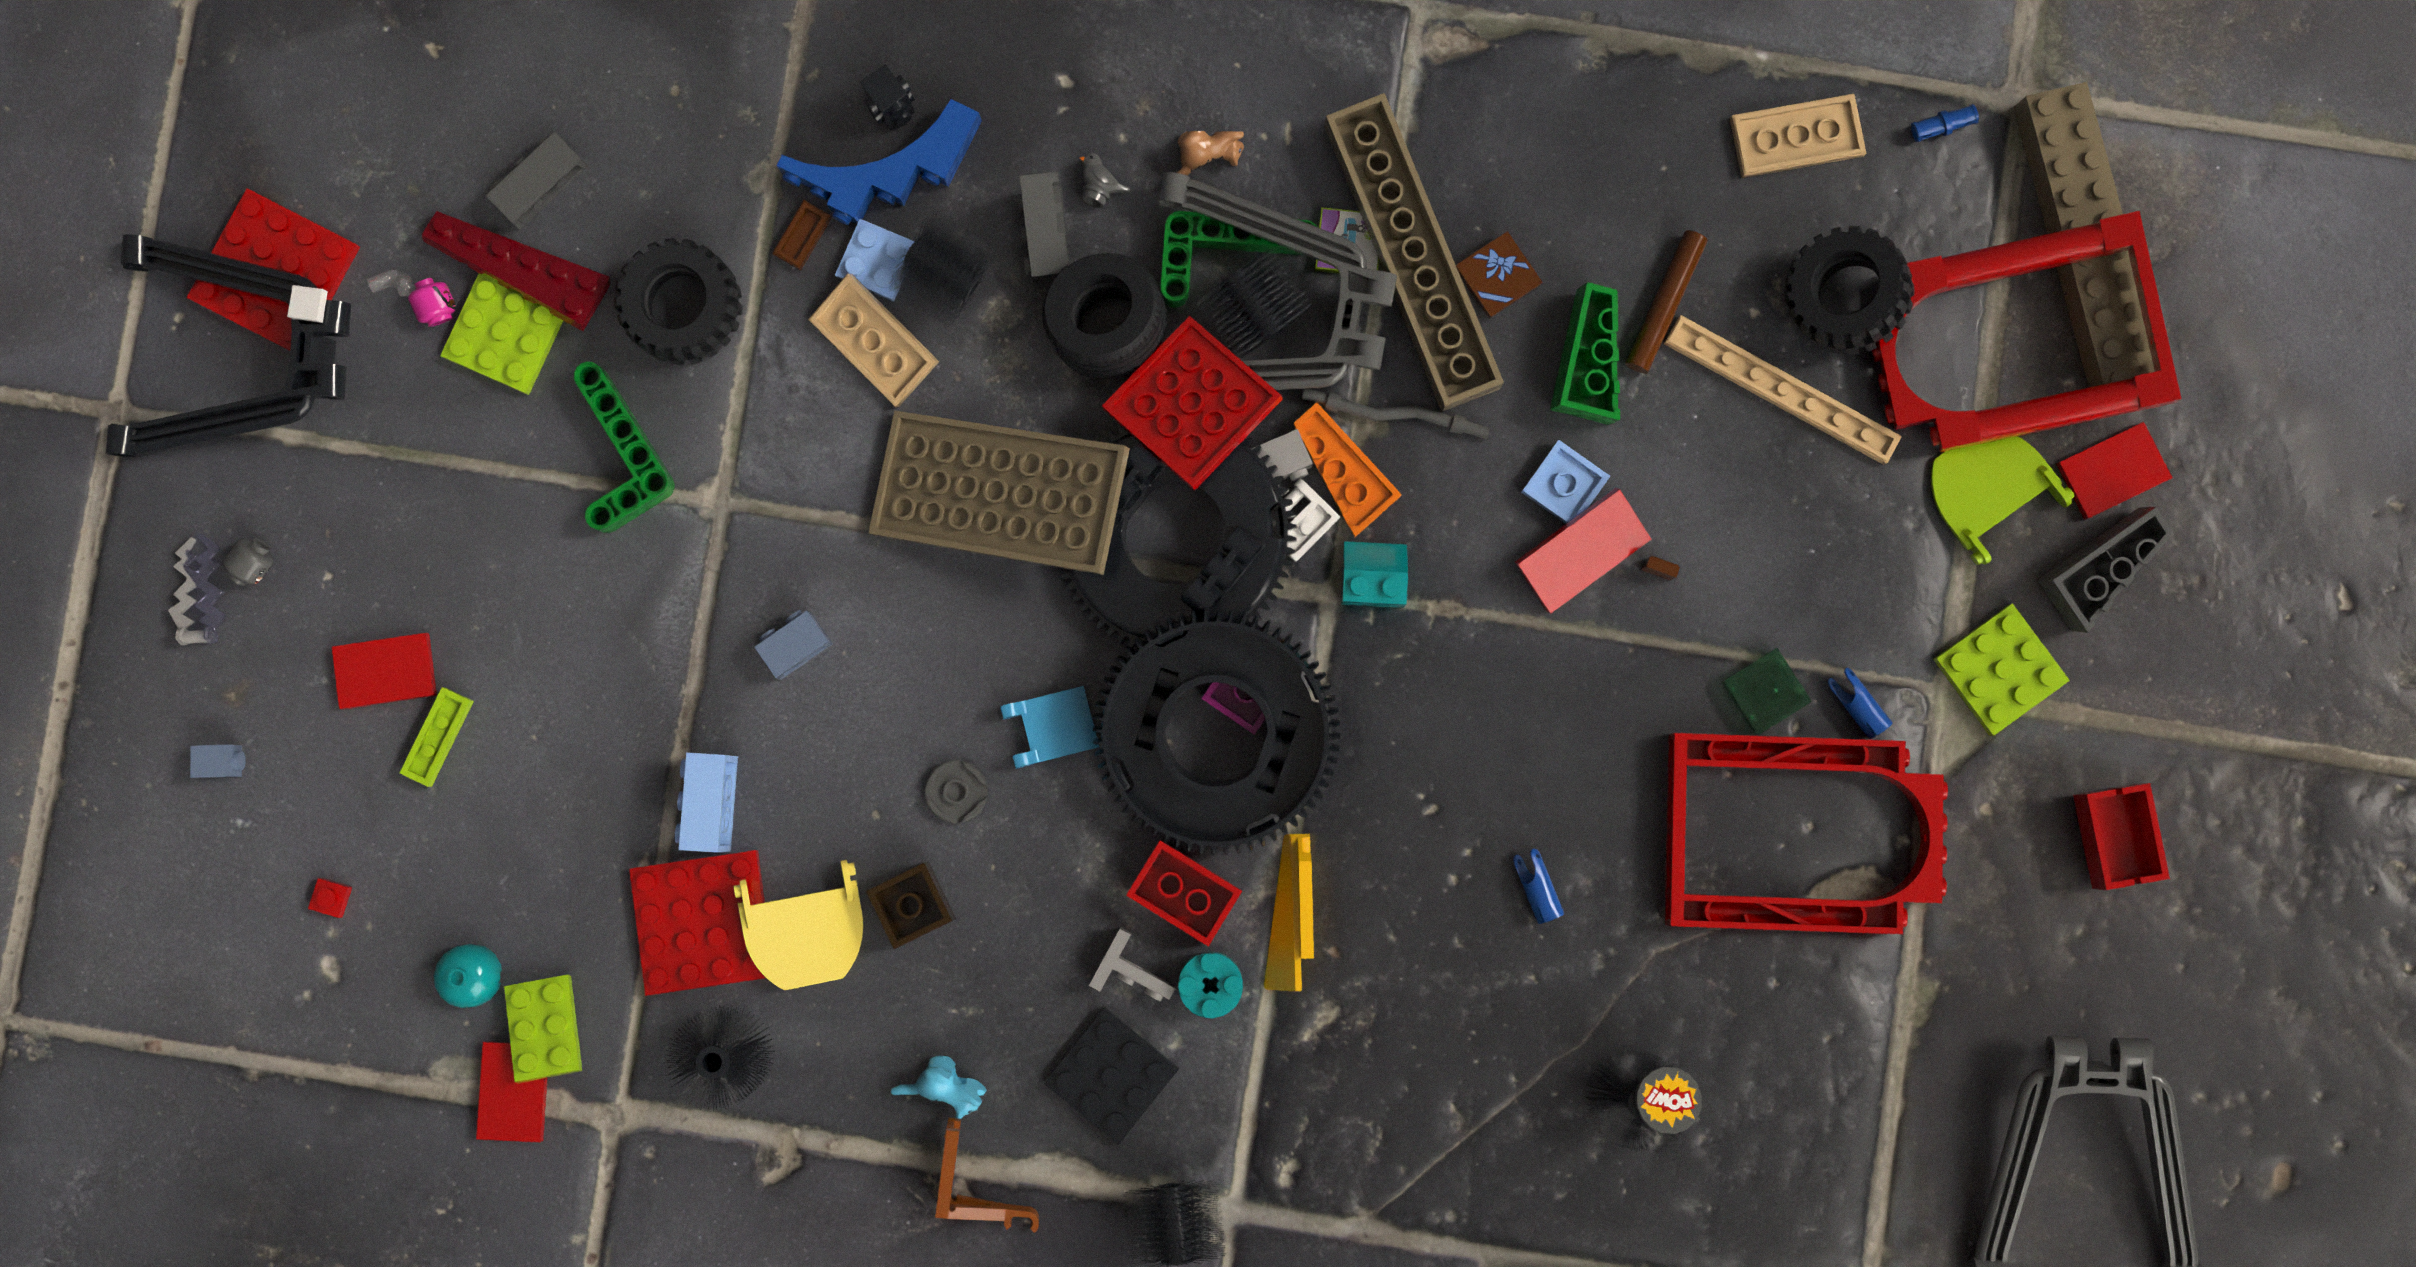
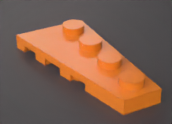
(1348, 473)

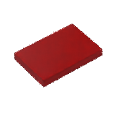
(2114, 470)
(384, 671)
(505, 1107)

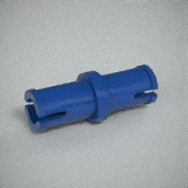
(1944, 123)

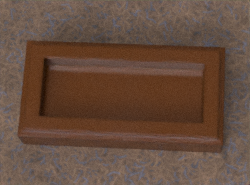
(802, 235)

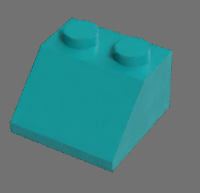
(1374, 574)

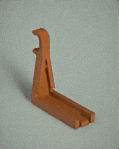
(968, 1207)

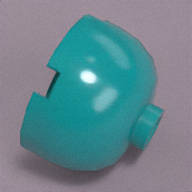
(467, 976)

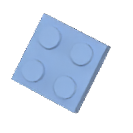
(873, 258)
(1565, 483)

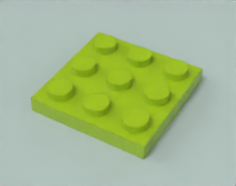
(502, 335)
(2001, 669)

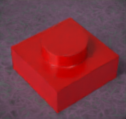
(330, 897)

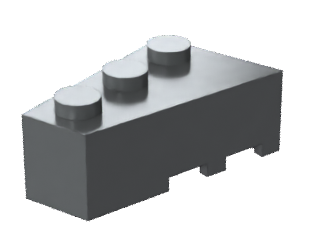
(1044, 226)

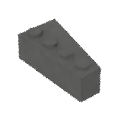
(2099, 571)

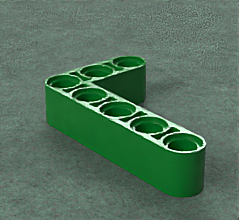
(1195, 238)
(627, 448)

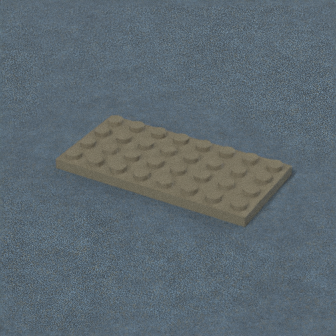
(999, 491)

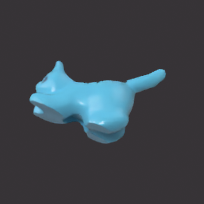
(942, 1084)

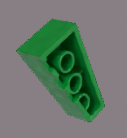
(1588, 365)

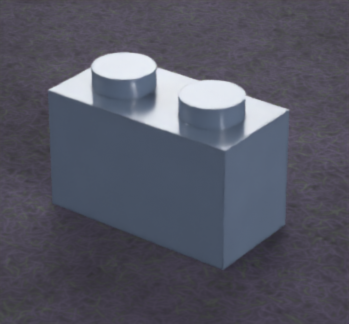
(792, 644)

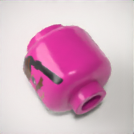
(432, 302)

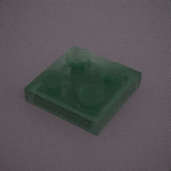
(1766, 691)

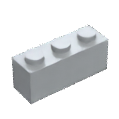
(1288, 455)

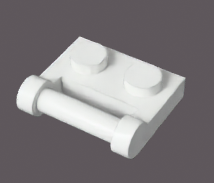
(1310, 522)

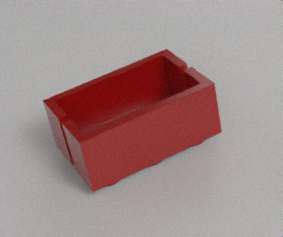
(2121, 836)

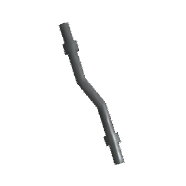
(1457, 423)

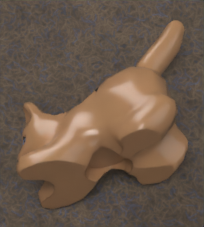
(1199, 148)

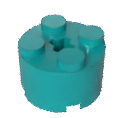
(1210, 1003)

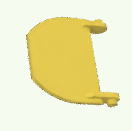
(806, 935)

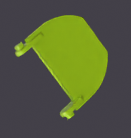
(1986, 484)

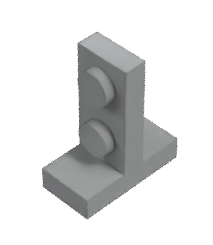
(1128, 971)

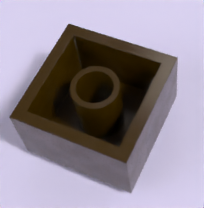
(911, 905)

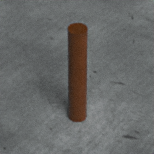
(1666, 301)

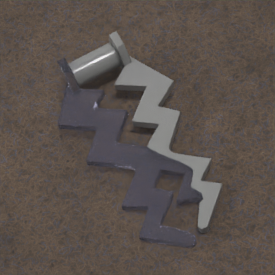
(197, 579)

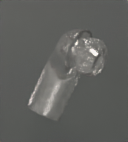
(394, 279)

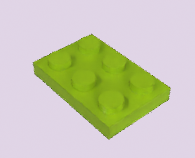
(543, 1028)

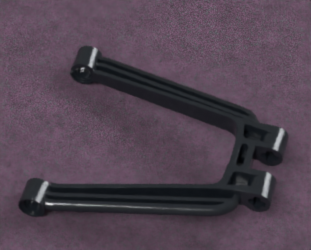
(312, 356)

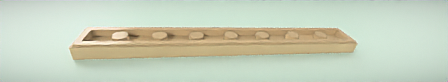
(1782, 390)

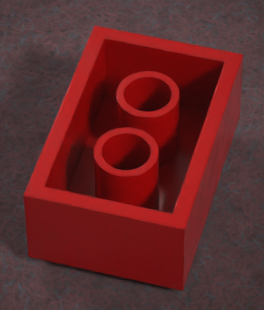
(1184, 893)

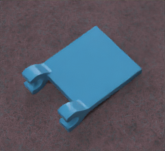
(1053, 725)

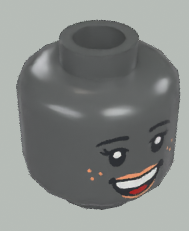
(248, 561)

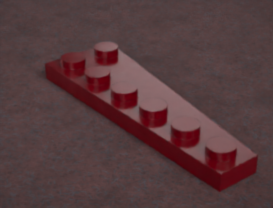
(555, 283)

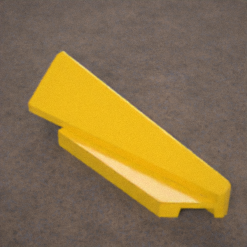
(1292, 916)

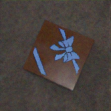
(1498, 275)

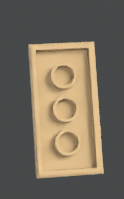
(1798, 135)
(873, 340)

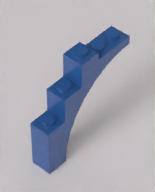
(893, 178)

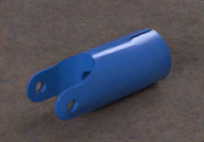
(1861, 706)
(1539, 888)

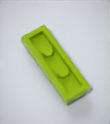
(436, 737)

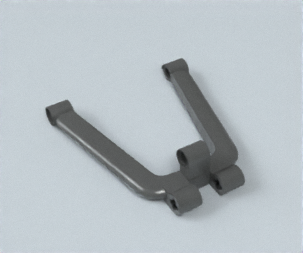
(1356, 286)
(2072, 1073)

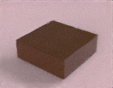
(1660, 568)

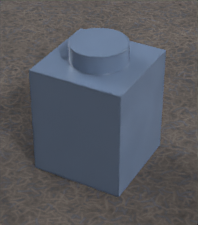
(216, 761)

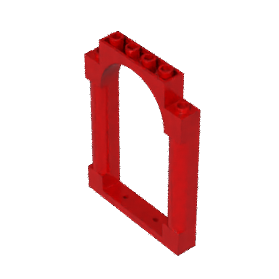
(1972, 427)
(1876, 757)

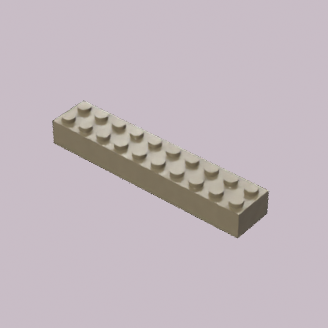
(2076, 191)
(1415, 250)

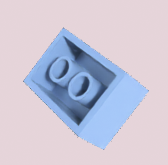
(706, 802)

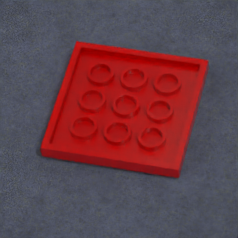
(280, 240)
(1192, 402)
(693, 922)

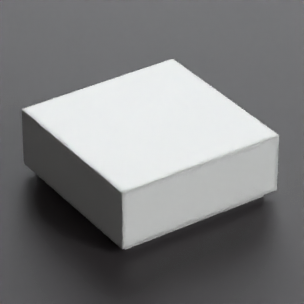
(307, 303)

